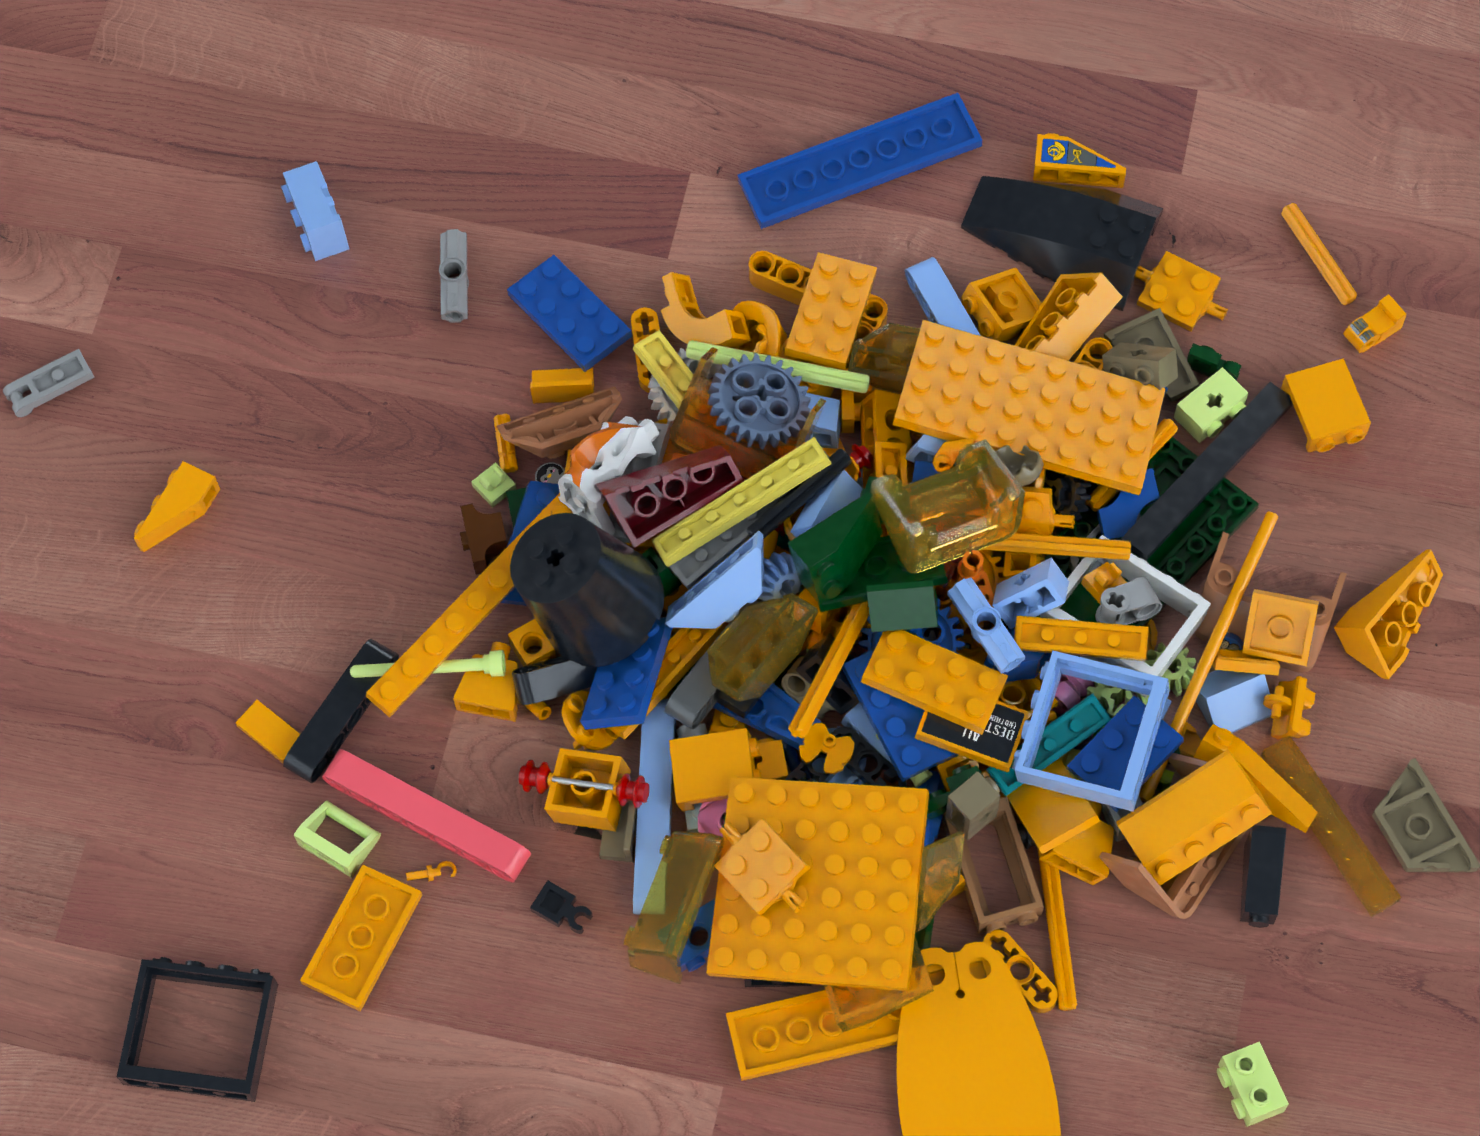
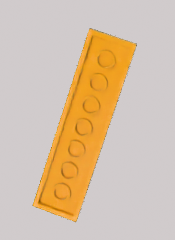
(805, 1031)

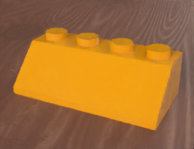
(1194, 817)

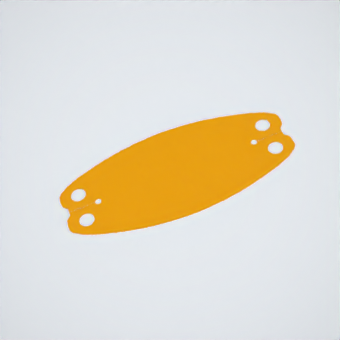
(974, 1058)

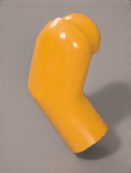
(948, 453)

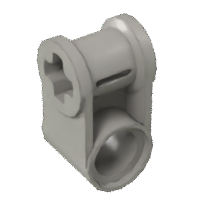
(1128, 603)

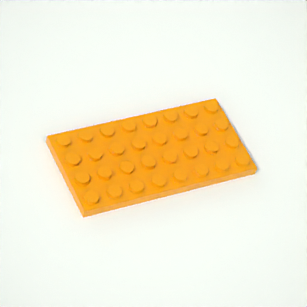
(1070, 413)

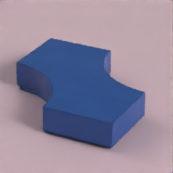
(1123, 512)

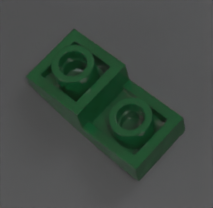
(938, 799)

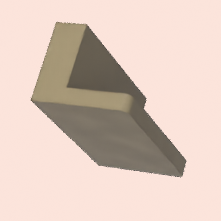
(621, 844)

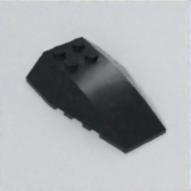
(1064, 228)

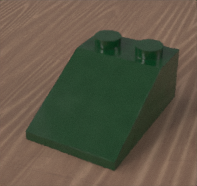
(836, 548)

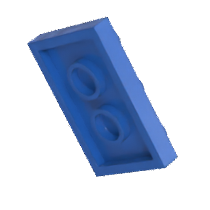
(1109, 752)

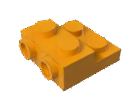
(1001, 304)

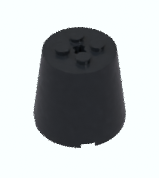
(586, 589)

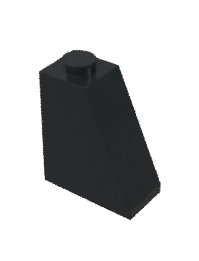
(1262, 875)

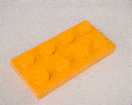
(830, 311)
(934, 679)
(361, 937)

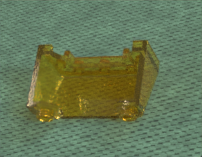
(951, 510)

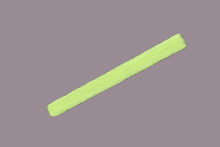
(809, 372)

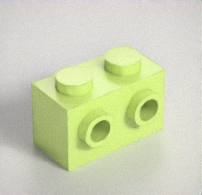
(1252, 1084)

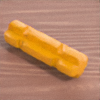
(505, 449)

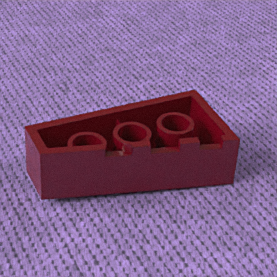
(668, 492)

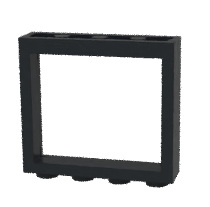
(195, 973)

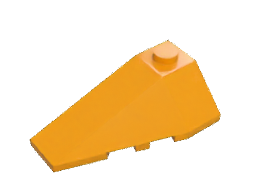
(1383, 620)
(1278, 794)

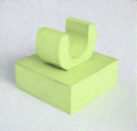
(493, 484)

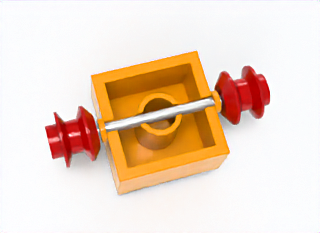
(585, 788)

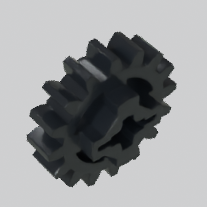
(1067, 493)

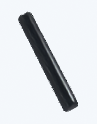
(799, 495)

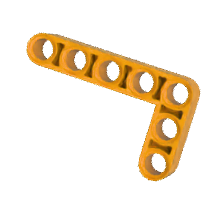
(782, 269)

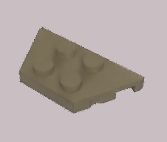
(1421, 827)

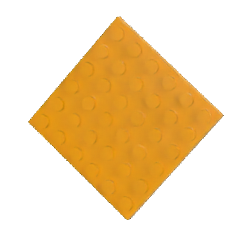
(857, 893)

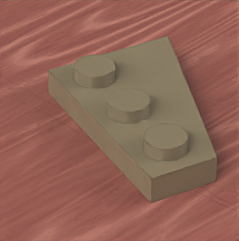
(1155, 331)

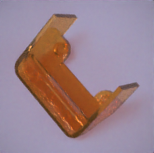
(697, 430)

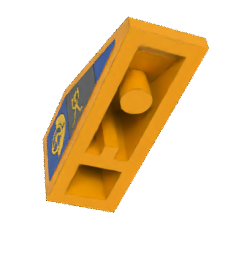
(1070, 162)

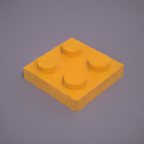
(1280, 627)

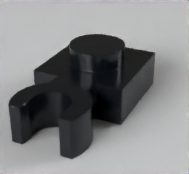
(557, 905)

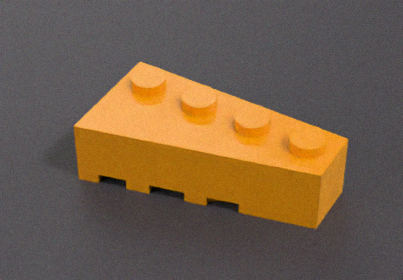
(1069, 314)

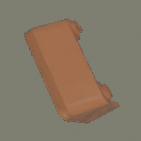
(1218, 587)
(1184, 891)

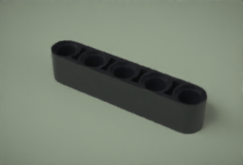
(336, 716)

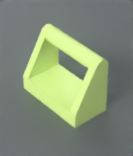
(330, 853)

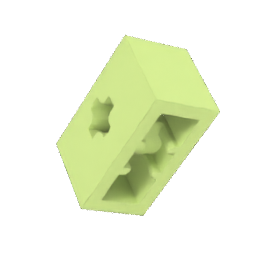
(1211, 405)

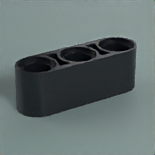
(550, 679)

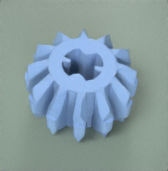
(779, 577)

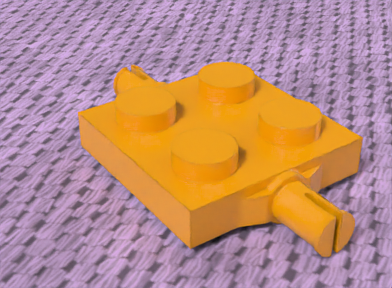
(1180, 291)
(1039, 513)
(761, 867)

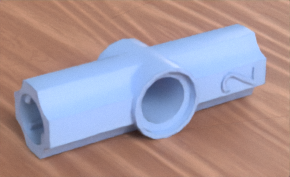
(996, 641)

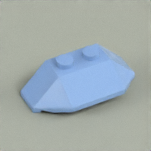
(723, 590)

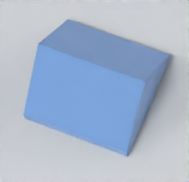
(1233, 699)

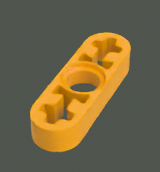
(637, 332)
(1041, 984)

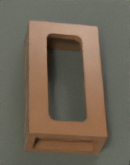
(1020, 870)

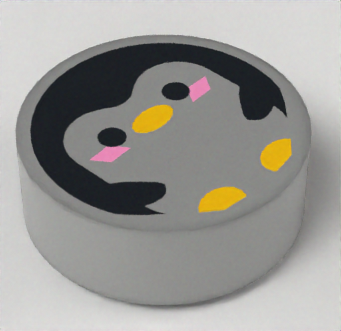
(549, 473)

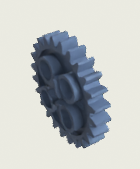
(759, 401)

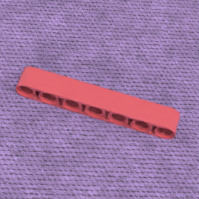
(426, 815)

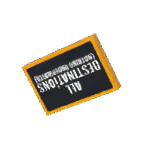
(992, 748)

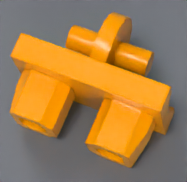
(1287, 707)

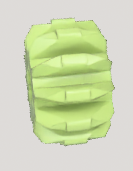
(1181, 665)

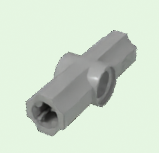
(454, 290)

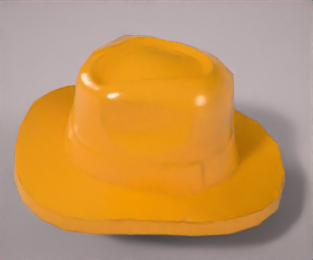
(763, 327)

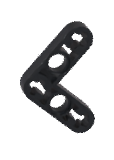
(861, 750)

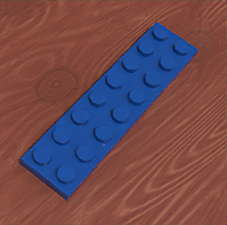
(859, 160)

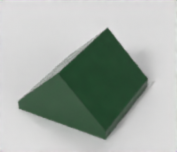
(902, 606)

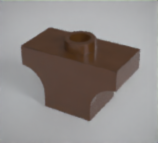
(483, 536)

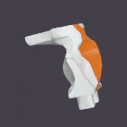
(602, 458)

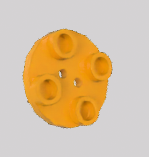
(592, 739)

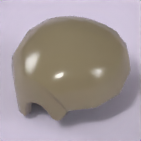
(1024, 467)

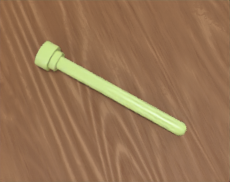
(491, 663)

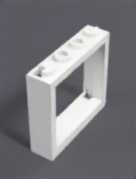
(1167, 590)

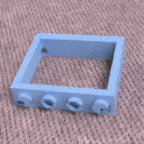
(1105, 674)

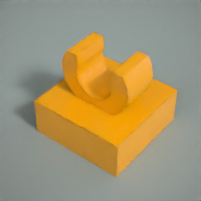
(1102, 578)

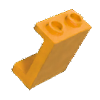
(1327, 405)
(707, 762)

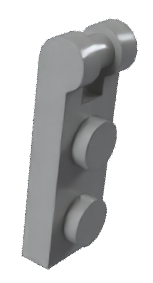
(48, 382)

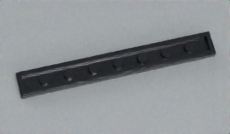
(1207, 471)

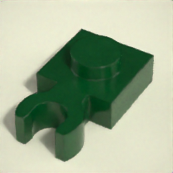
(1207, 361)

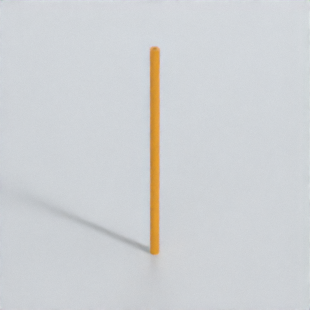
(1215, 642)

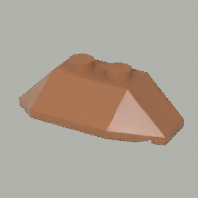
(562, 426)

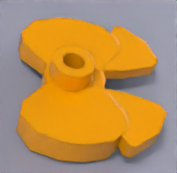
(838, 750)

